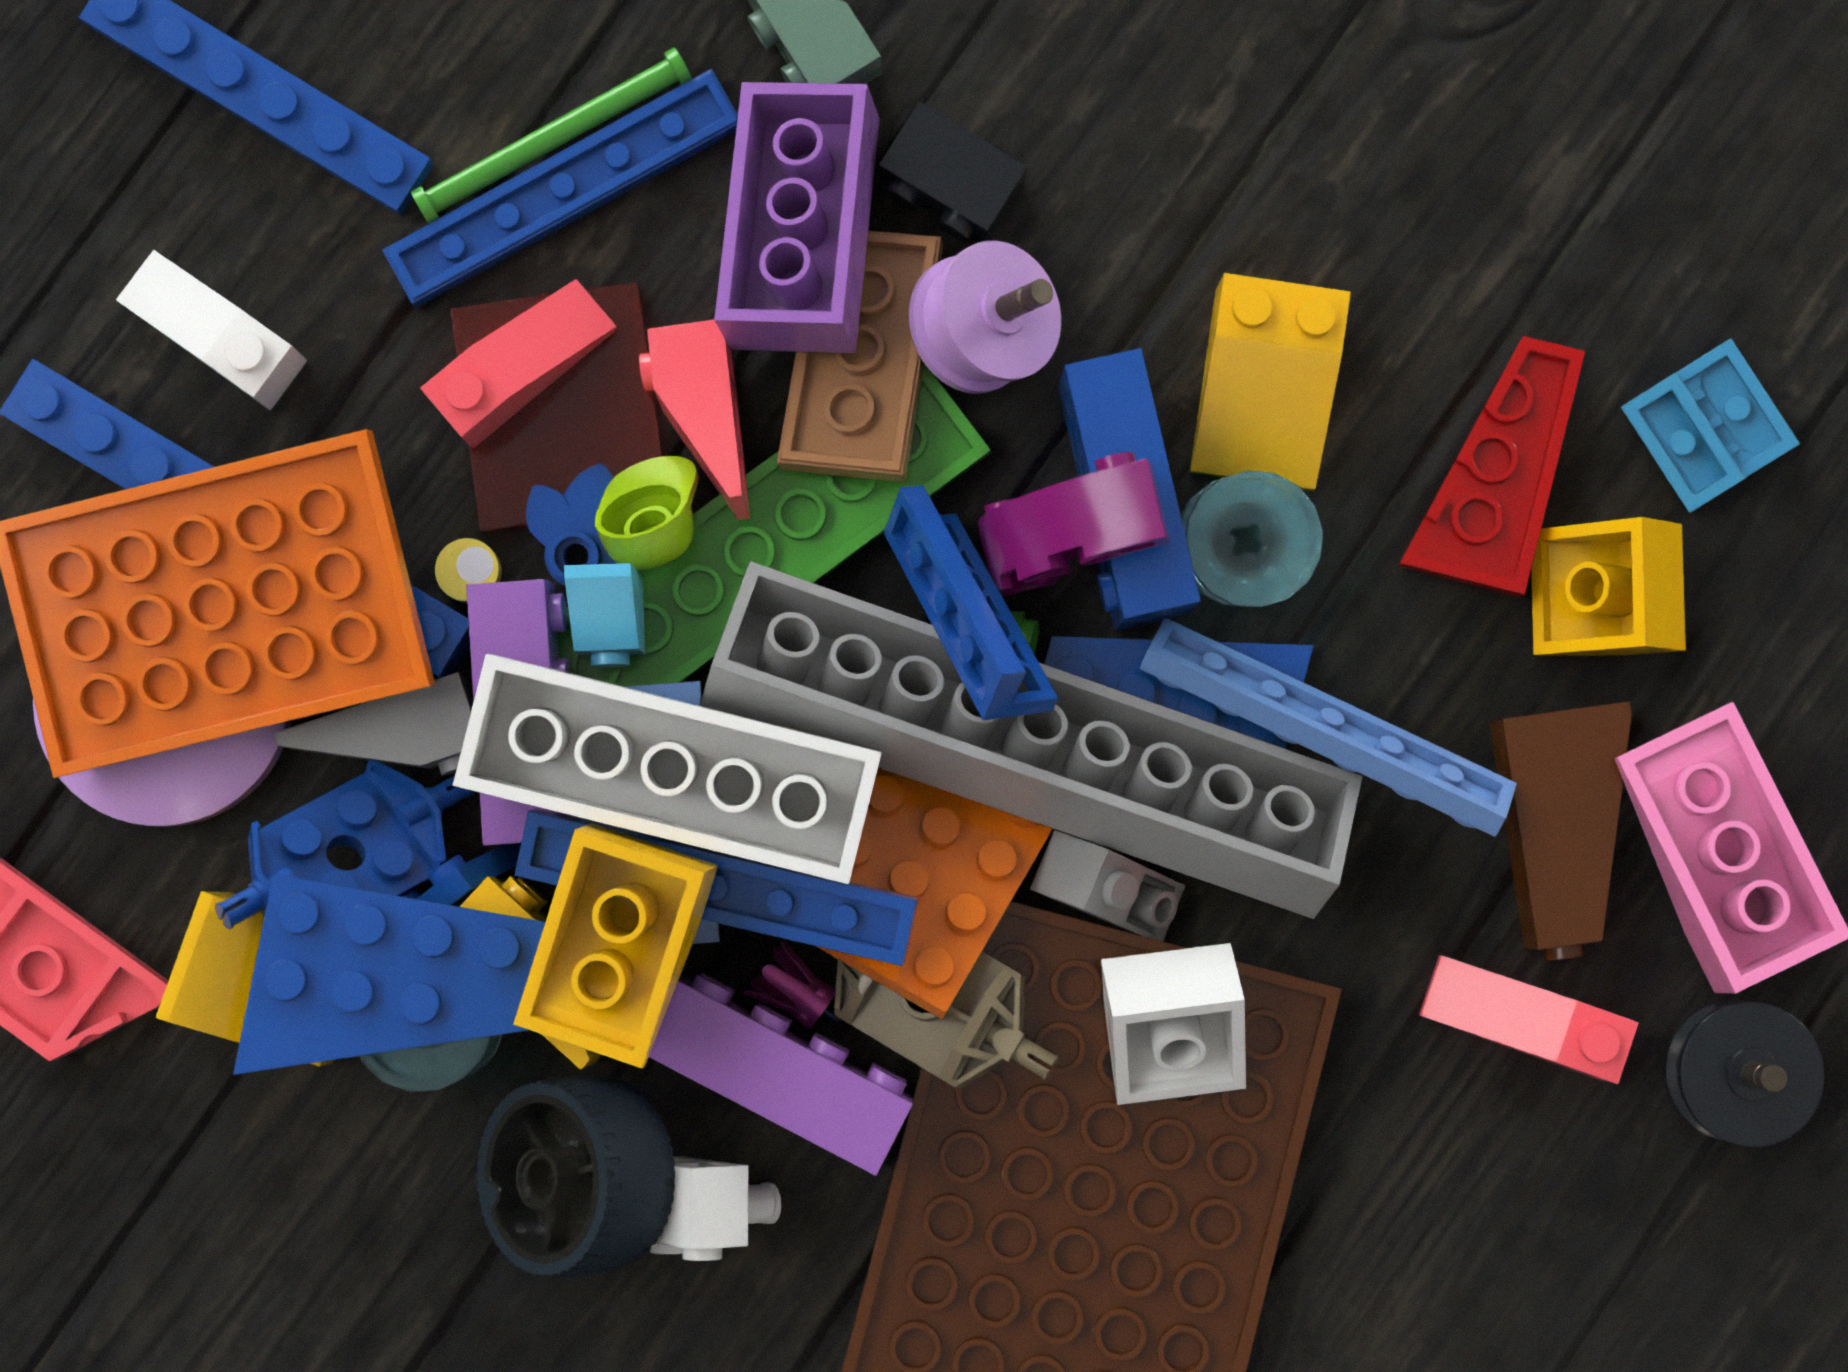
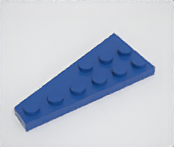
(377, 975)

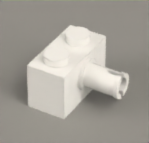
(714, 1209)

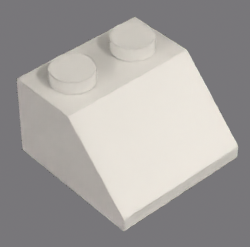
(1175, 1023)

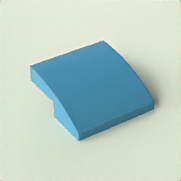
(1710, 425)

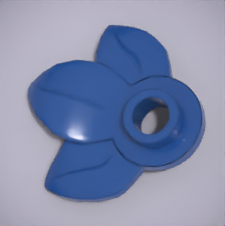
(569, 519)

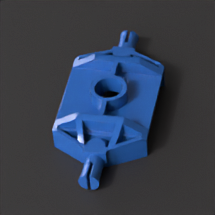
(377, 814)

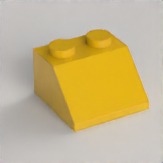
(1609, 589)

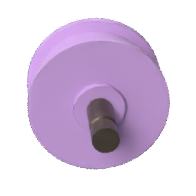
(985, 317)

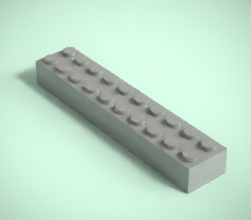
(1089, 768)

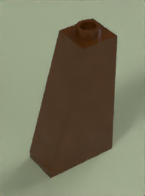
(1562, 820)

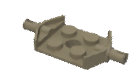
(973, 1037)

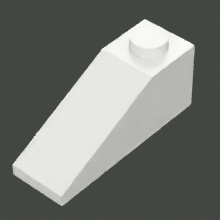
(212, 329)

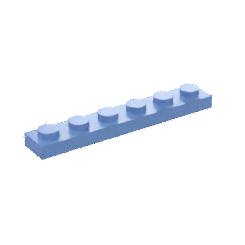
(1329, 727)

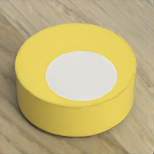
(466, 563)

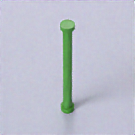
(551, 135)

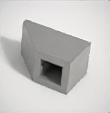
(1107, 886)

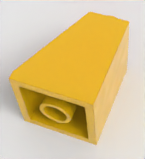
(213, 972)

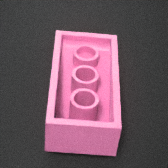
(1729, 852)

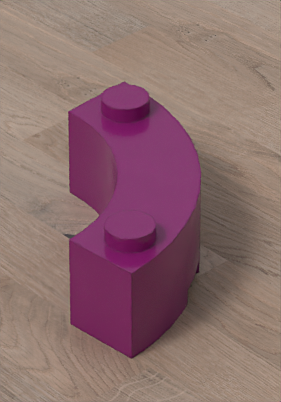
(1084, 517)

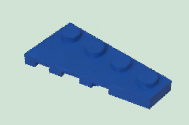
(1117, 666)

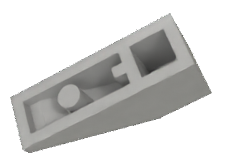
(405, 729)

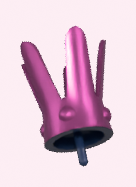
(795, 991)

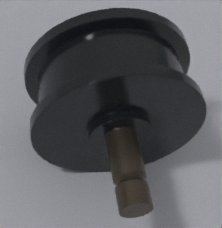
(1744, 1072)

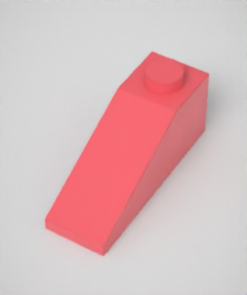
(517, 362)
(698, 394)
(1529, 1019)

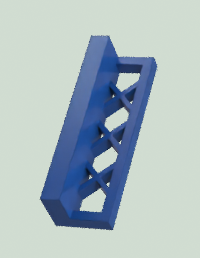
(966, 609)

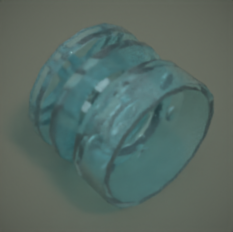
(1284, 537)

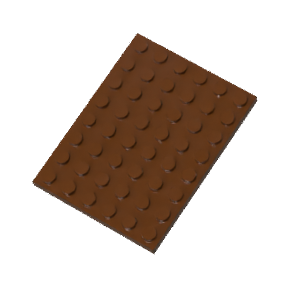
(1085, 1230)

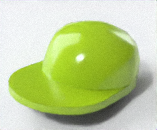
(648, 512)

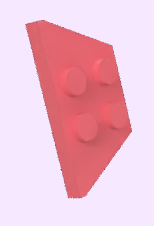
(62, 974)

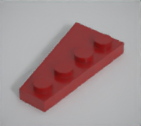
(1499, 486)

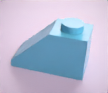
(606, 612)

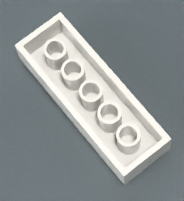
(667, 768)

